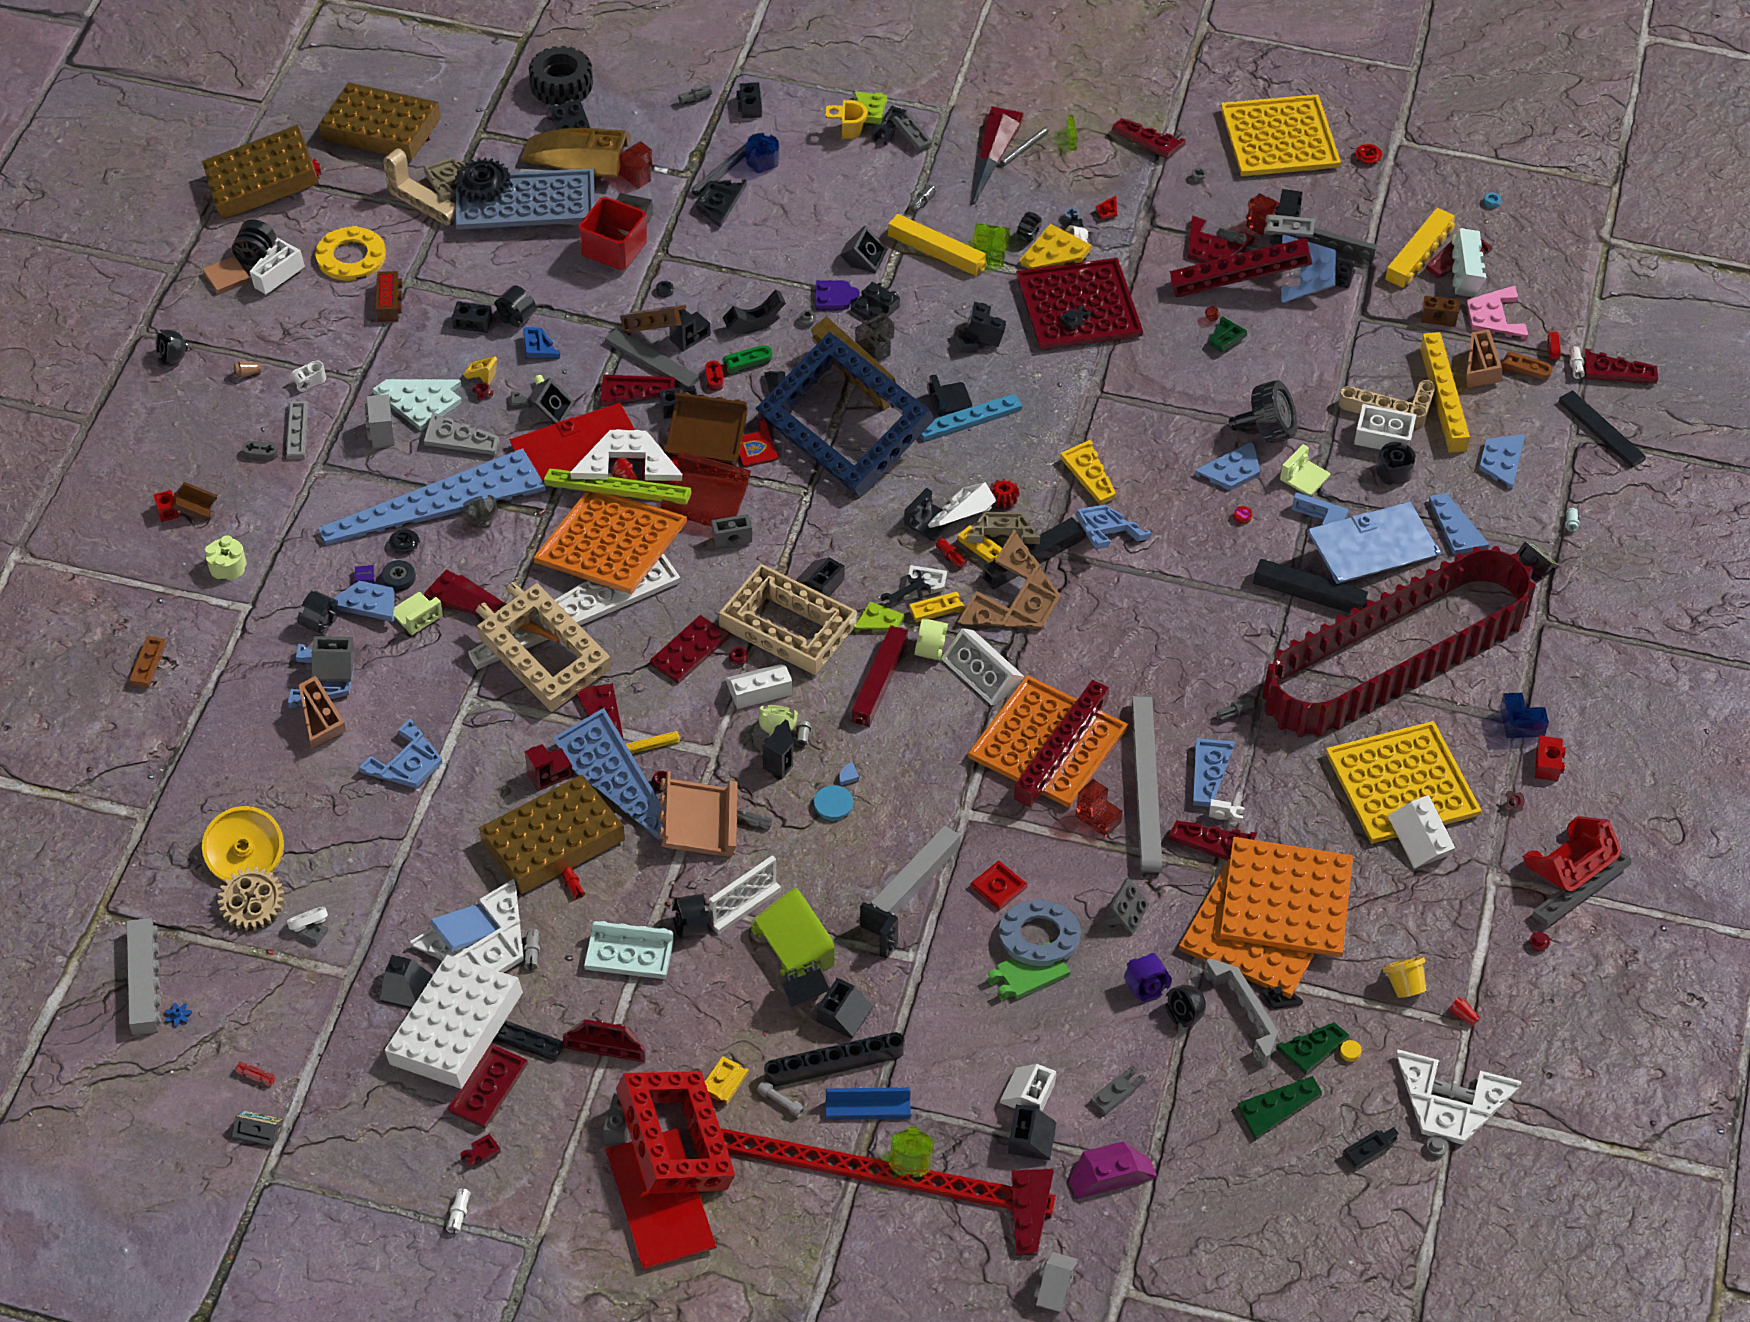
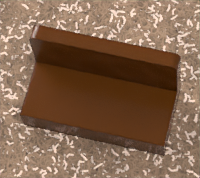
(193, 501)

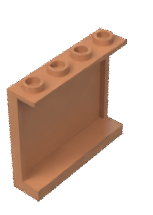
(698, 817)

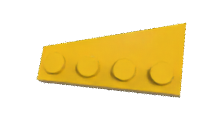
(1087, 468)

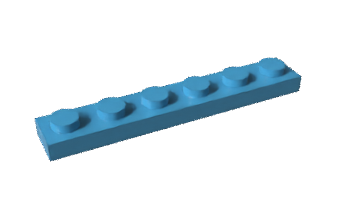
(972, 416)

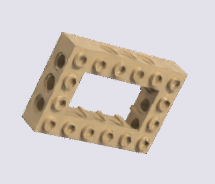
(764, 583)

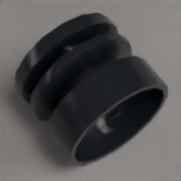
(253, 241)

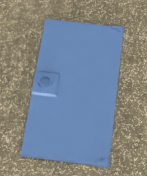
(1373, 542)

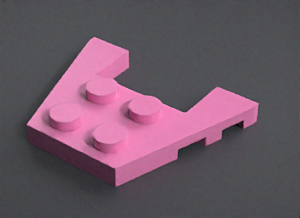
(1487, 313)

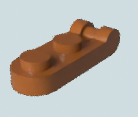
(1527, 366)

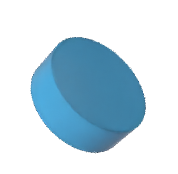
(1492, 200)

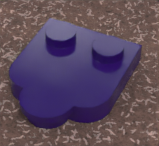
(835, 294)

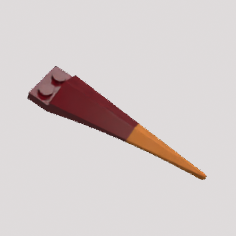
(464, 595)

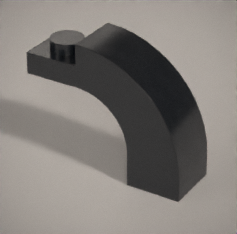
(755, 319)

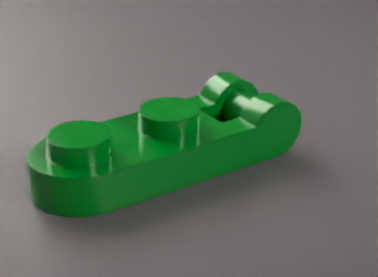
(747, 358)

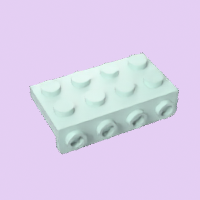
(629, 950)

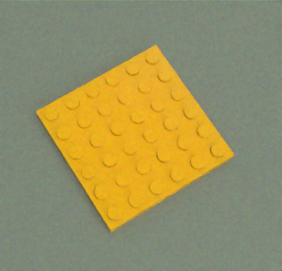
(1280, 135)
(1397, 769)

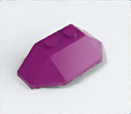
(1110, 1169)

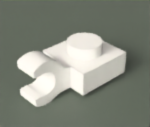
(1224, 810)

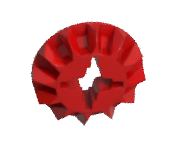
(1365, 149)

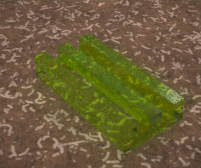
(1071, 132)

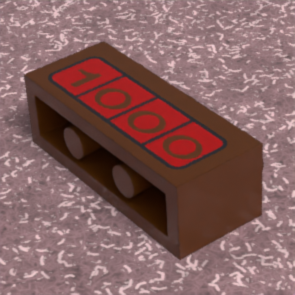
(388, 296)

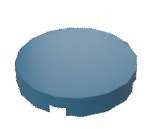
(833, 803)

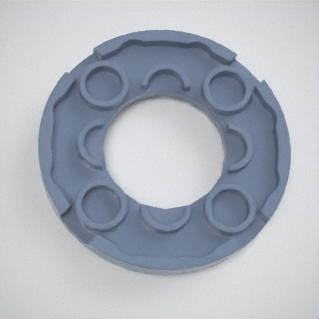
(1039, 955)

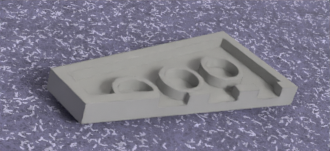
(452, 435)

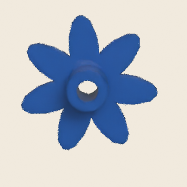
(178, 1013)

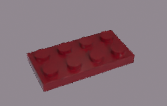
(689, 649)
(488, 1086)

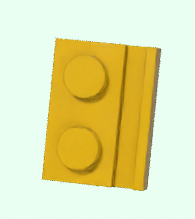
(725, 1080)

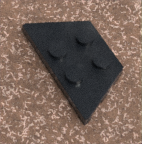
(719, 199)

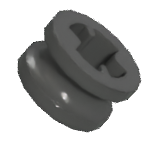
(1198, 175)

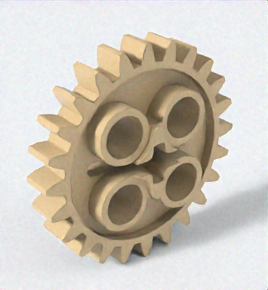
(268, 903)

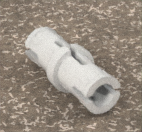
(1576, 362)
(458, 1211)

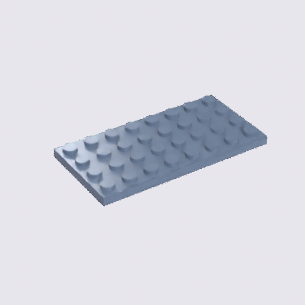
(532, 200)

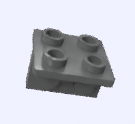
(1127, 907)

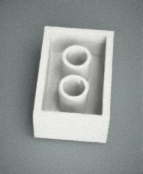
(1382, 425)

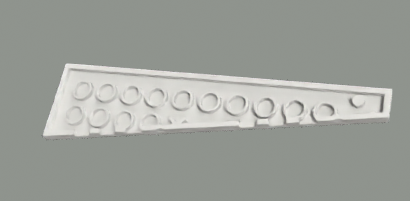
(588, 603)

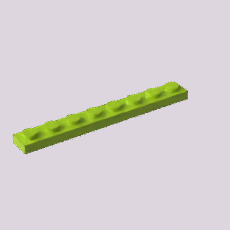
(619, 487)

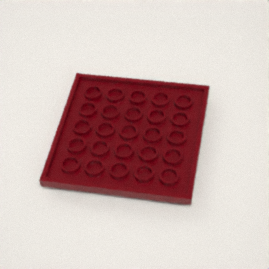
(1059, 288)

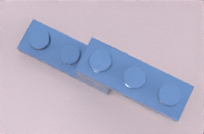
(1319, 508)

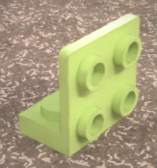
(1302, 473)
(417, 612)

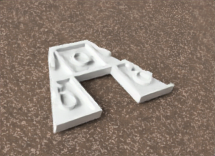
(627, 445)
(496, 951)
(1447, 1117)

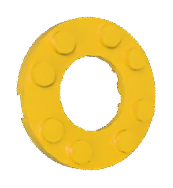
(350, 271)

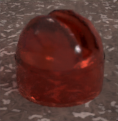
(1212, 313)

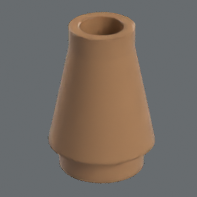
(244, 369)

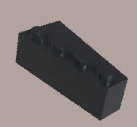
(1289, 205)

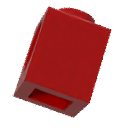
(164, 505)

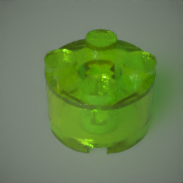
(911, 1152)

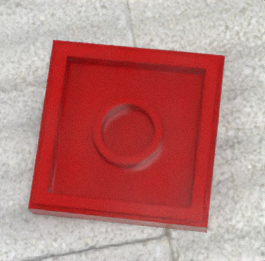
(998, 885)

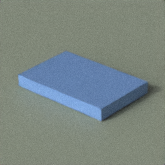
(464, 926)

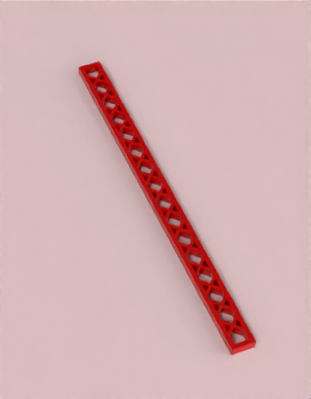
(863, 1172)

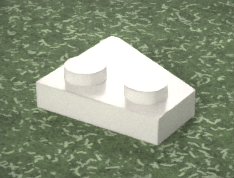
(933, 577)

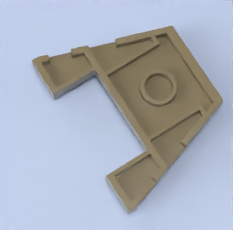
(443, 176)
(1003, 524)

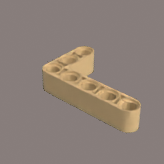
(414, 193)
(1353, 399)

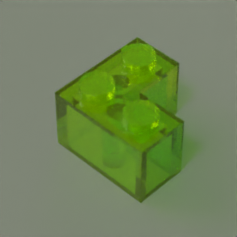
(993, 241)

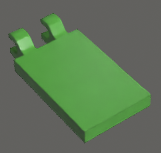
(1024, 978)

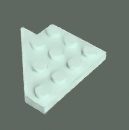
(420, 397)

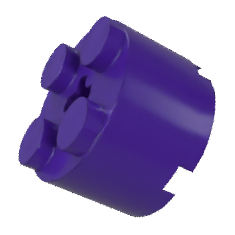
(1147, 977)

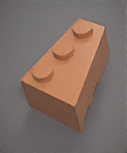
(1483, 361)
(320, 713)

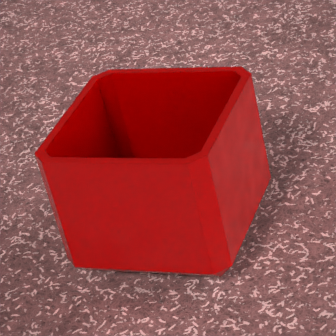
(613, 233)

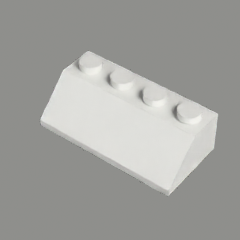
(982, 666)

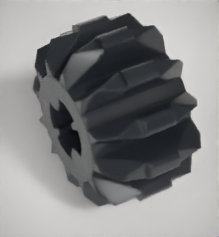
(1029, 226)

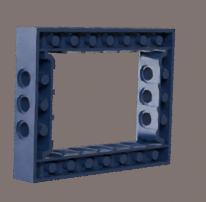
(883, 453)

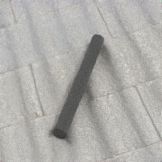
(1024, 146)

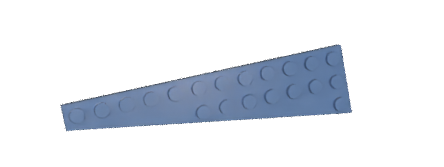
(501, 478)

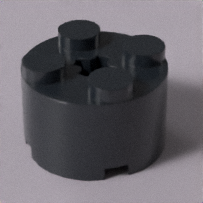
(515, 306)
(1395, 463)
(318, 612)
(690, 916)

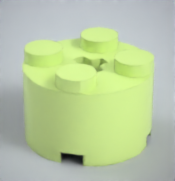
(226, 558)
(931, 639)

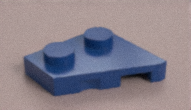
(538, 344)

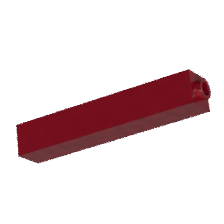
(879, 676)

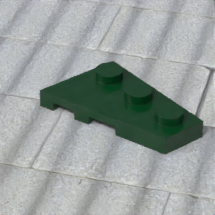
(1313, 1048)

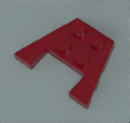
(1206, 247)

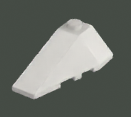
(965, 503)

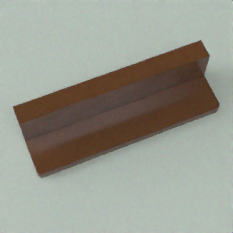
(651, 319)

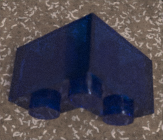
(1520, 720)

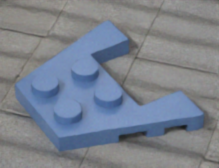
(1312, 277)
(1104, 520)
(333, 688)
(411, 765)

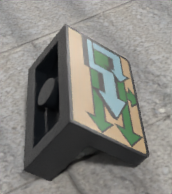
(1536, 559)
(256, 1127)

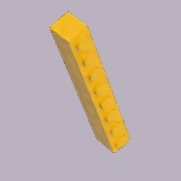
(1445, 392)

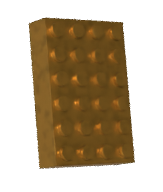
(379, 120)
(260, 172)
(552, 833)

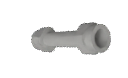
(766, 1089)

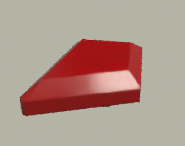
(1108, 208)

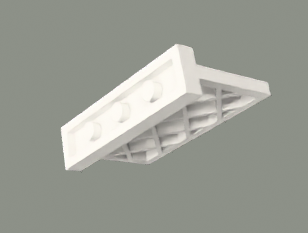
(741, 903)

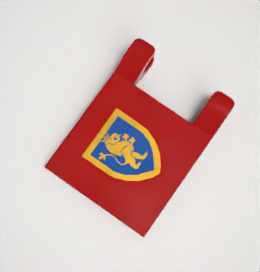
(758, 447)

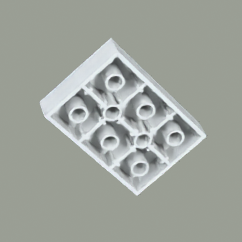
(453, 1021)

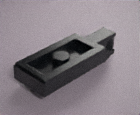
(1370, 1147)

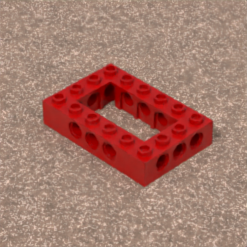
(661, 1174)

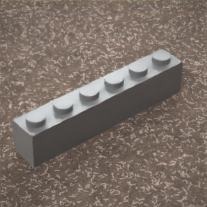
(142, 976)

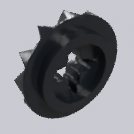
(404, 535)

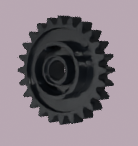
(482, 179)

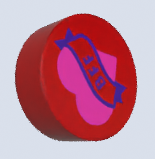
(1242, 515)

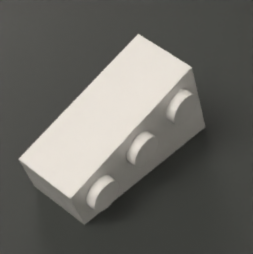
(277, 266)

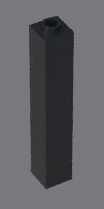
(1051, 543)
(1309, 586)

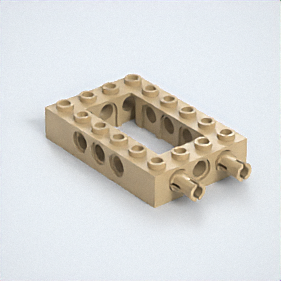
(497, 635)

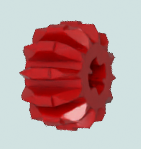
(1005, 493)

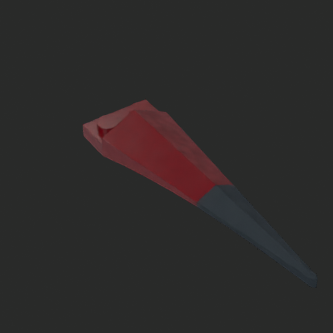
(999, 132)

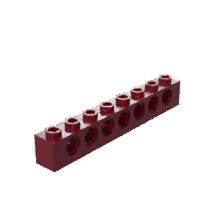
(1241, 267)
(1061, 743)

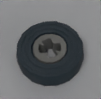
(406, 572)

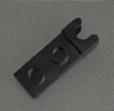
(887, 127)

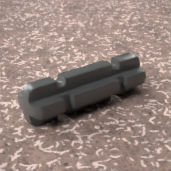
(1231, 236)
(754, 819)

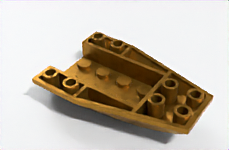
(578, 150)

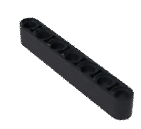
(842, 1052)

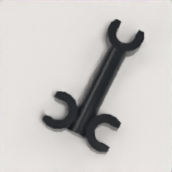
(915, 584)

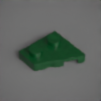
(1226, 335)

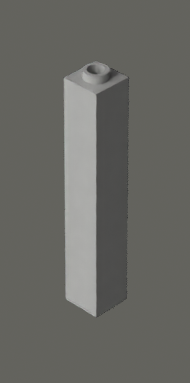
(918, 871)

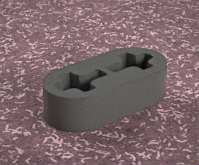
(260, 450)

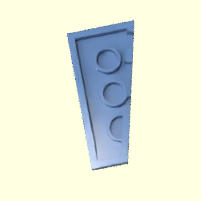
(1456, 527)
(1209, 769)

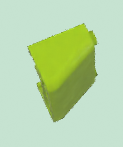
(794, 932)

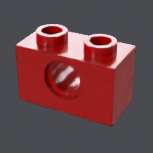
(1549, 758)

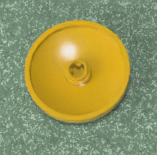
(242, 840)

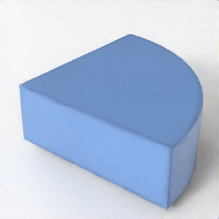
(848, 774)

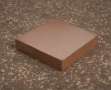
(226, 275)

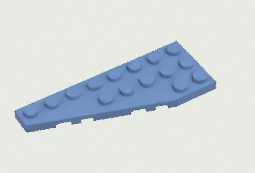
(610, 768)

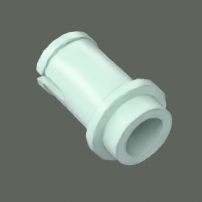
(1572, 522)

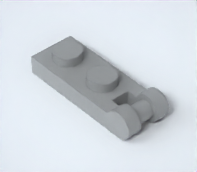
(1289, 226)

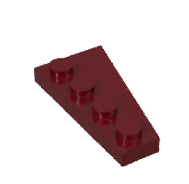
(1148, 137)
(632, 388)
(1205, 839)
(1030, 1201)

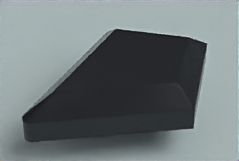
(773, 378)
(1277, 1000)

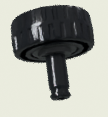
(1271, 412)

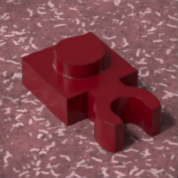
(482, 1149)

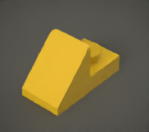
(482, 368)

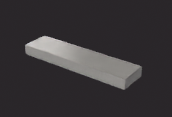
(297, 430)

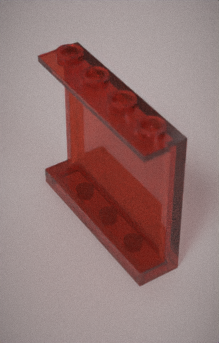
(714, 486)

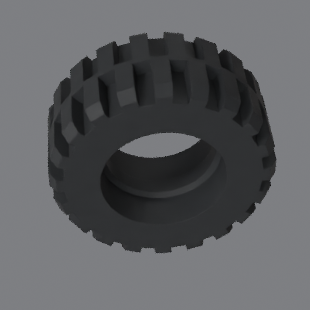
(560, 62)

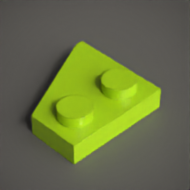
(878, 618)

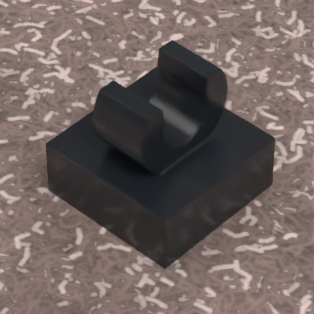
(1074, 221)

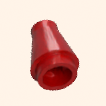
(1462, 1010)

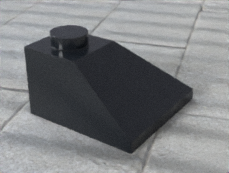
(864, 251)
(551, 400)
(403, 982)

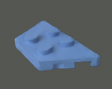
(1502, 458)
(1233, 468)
(368, 600)

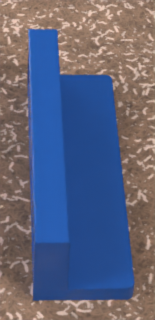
(868, 1103)

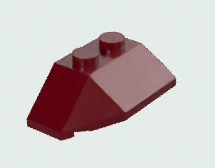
(605, 1040)

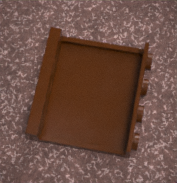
(707, 427)

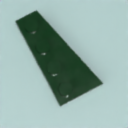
(1271, 1108)

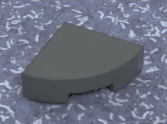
(518, 401)
(314, 935)

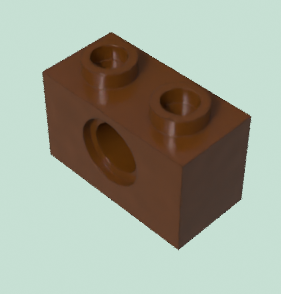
(1440, 311)

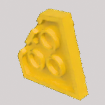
(1055, 248)

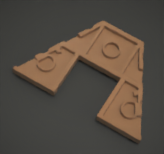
(1032, 604)

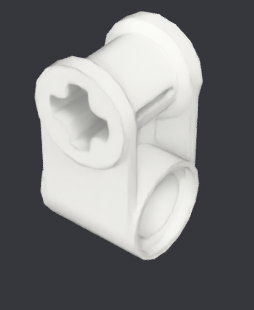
(310, 375)

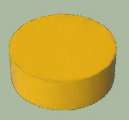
(1350, 1051)

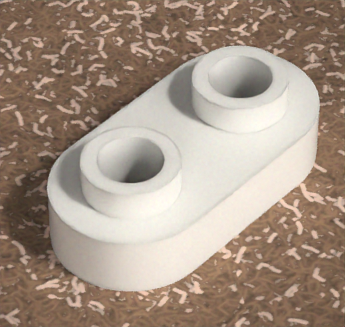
(313, 916)

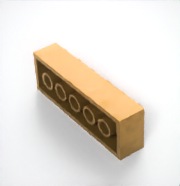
(827, 325)

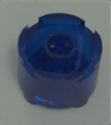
(762, 152)

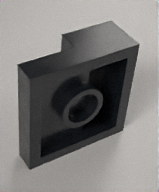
(875, 301)

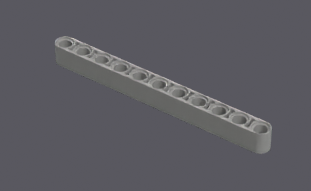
(1146, 785)

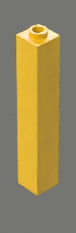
(937, 245)

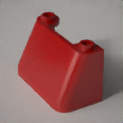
(1588, 851)

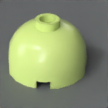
(775, 715)

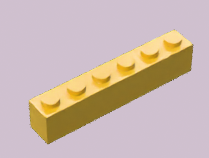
(1420, 248)

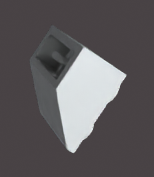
(1029, 1086)

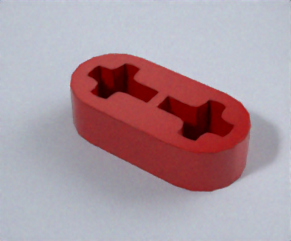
(1553, 345)
(710, 376)

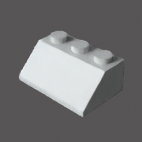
(760, 686)
(1421, 832)

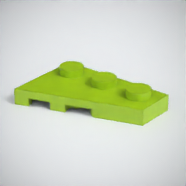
(875, 105)

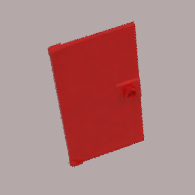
(570, 440)
(661, 1223)

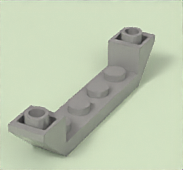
(1221, 973)

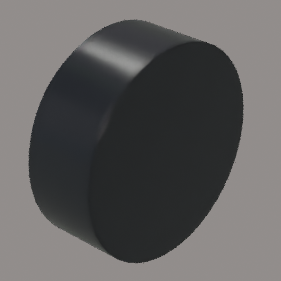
(664, 289)

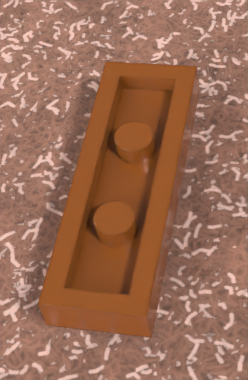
(148, 661)

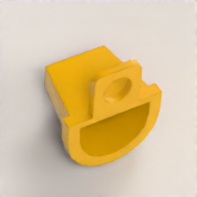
(852, 115)
(1407, 976)

